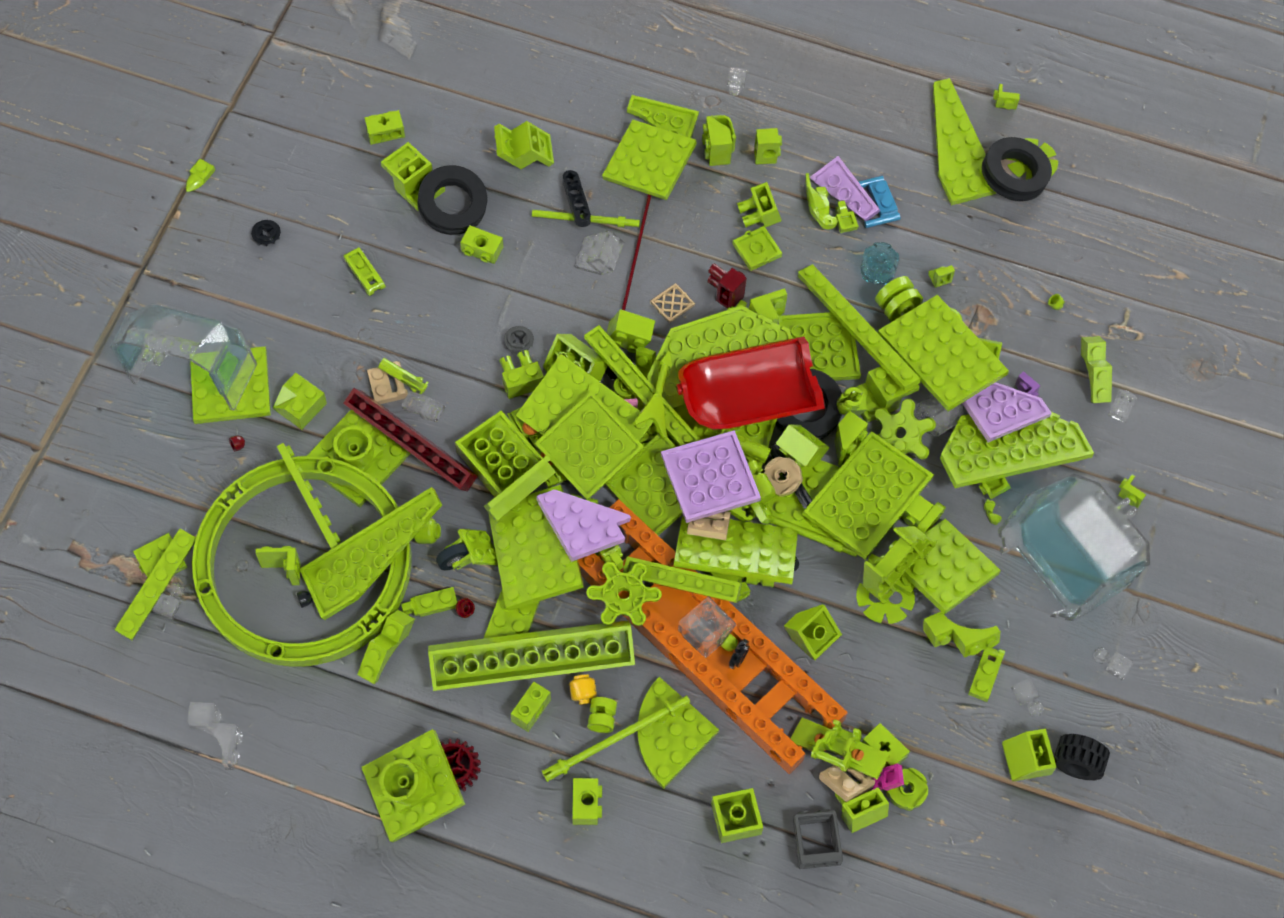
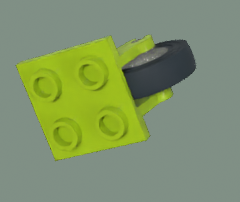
(471, 547)

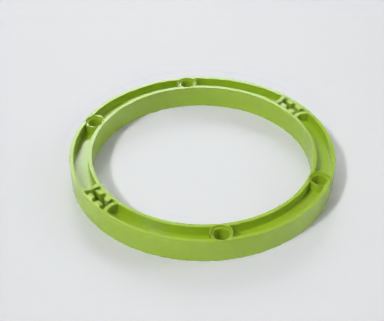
(225, 508)

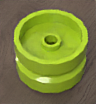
(898, 298)

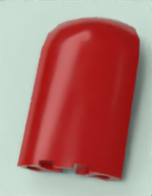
(751, 385)

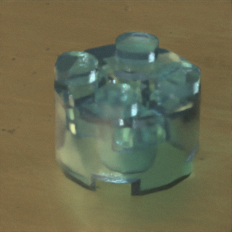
(879, 263)

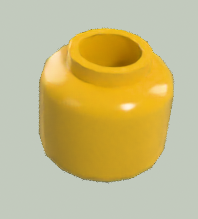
(582, 689)

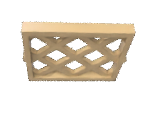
(666, 293)

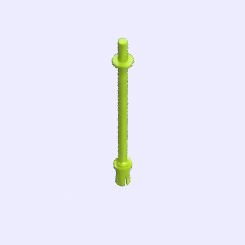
(564, 765)

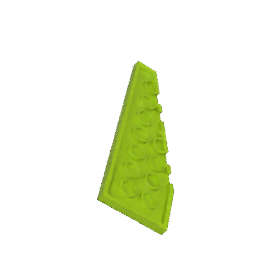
(957, 147)
(355, 564)

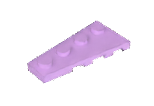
(844, 186)

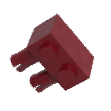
(729, 285)

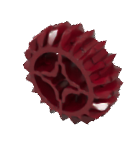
(456, 758)

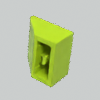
(717, 141)
(849, 436)
(1029, 755)

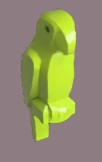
(819, 205)

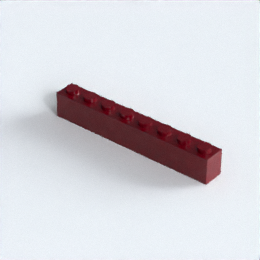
(410, 439)

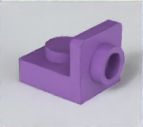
(1027, 384)

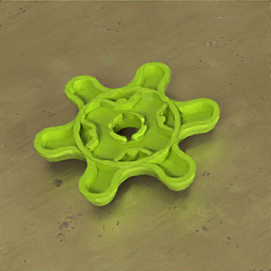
(914, 429)
(628, 582)

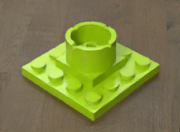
(362, 446)
(413, 785)

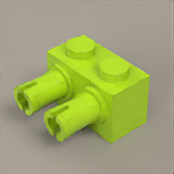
(764, 202)
(522, 379)
(864, 809)

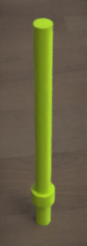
(620, 221)
(838, 546)

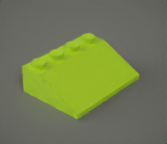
(497, 452)

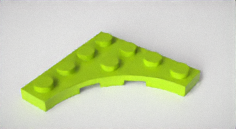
(664, 115)

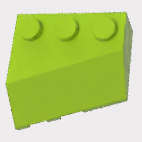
(576, 352)

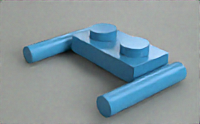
(883, 199)

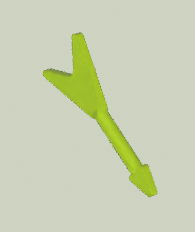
(655, 408)

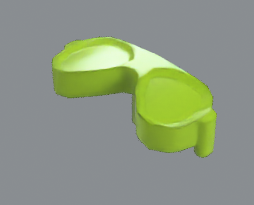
(993, 518)

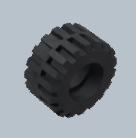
(1081, 757)

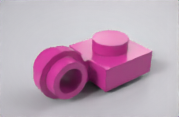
(890, 778)

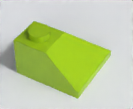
(813, 630)

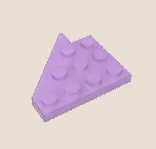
(1004, 410)
(581, 524)

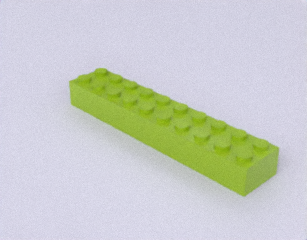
(531, 655)

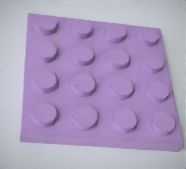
(710, 476)

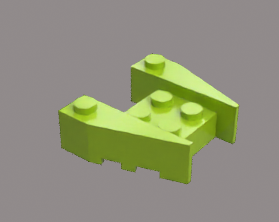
(890, 568)

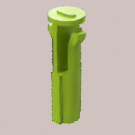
(404, 376)
(751, 447)

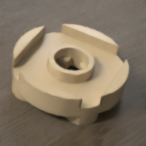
(793, 478)

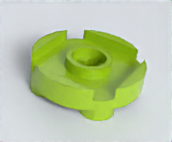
(919, 790)

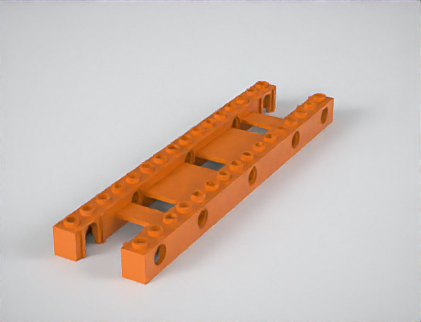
(713, 673)

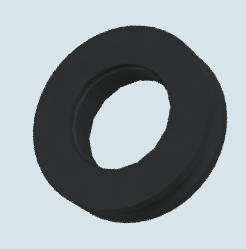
(452, 176)
(1007, 185)
(831, 417)

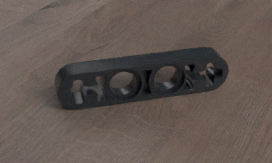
(576, 198)

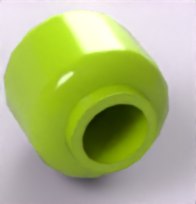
(429, 533)

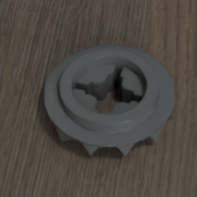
(520, 332)

